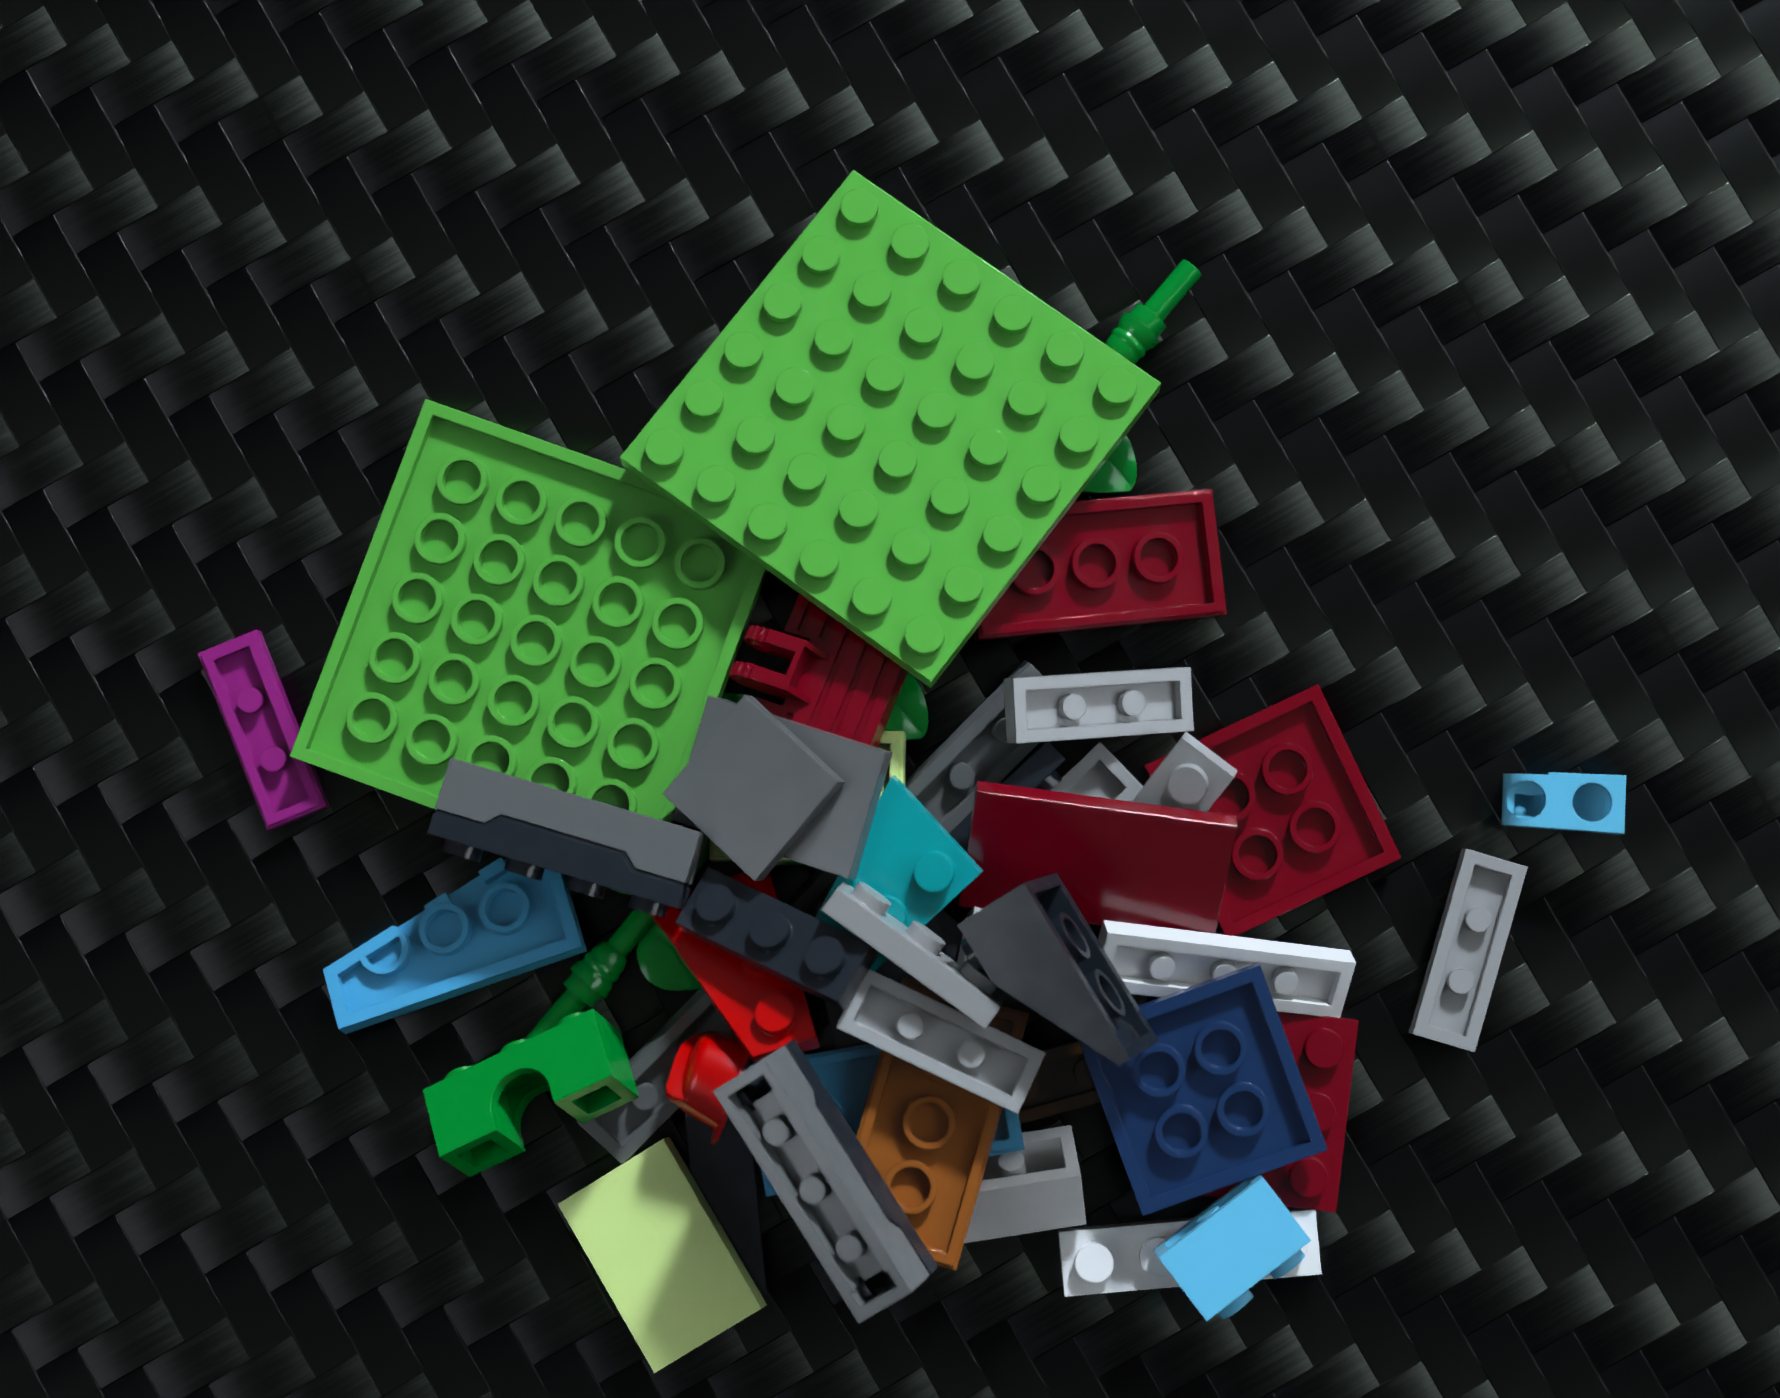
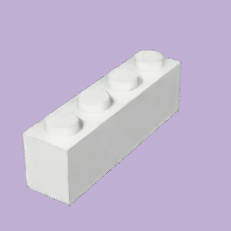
(1030, 1188)

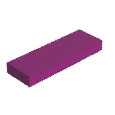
(262, 729)

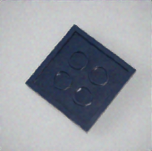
(1209, 1097)

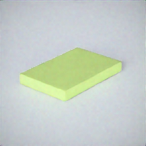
(662, 1254)

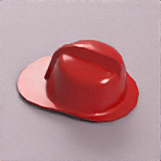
(699, 1069)

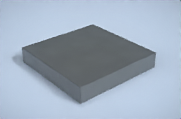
(753, 788)

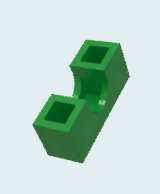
(482, 1105)

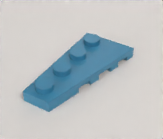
(457, 945)

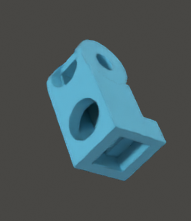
(1565, 802)

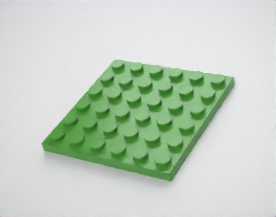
(891, 427)
(528, 625)

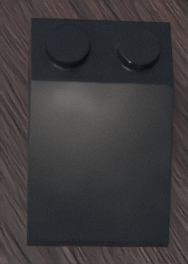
(1051, 961)

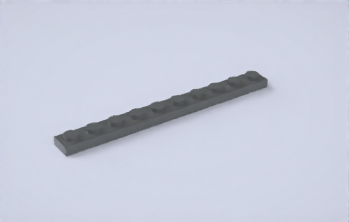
(943, 786)

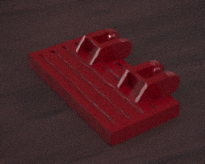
(833, 676)

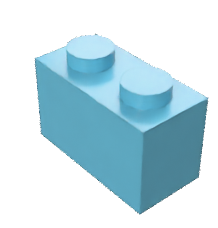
(1233, 1248)

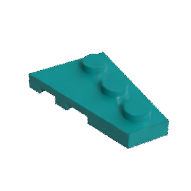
(908, 862)

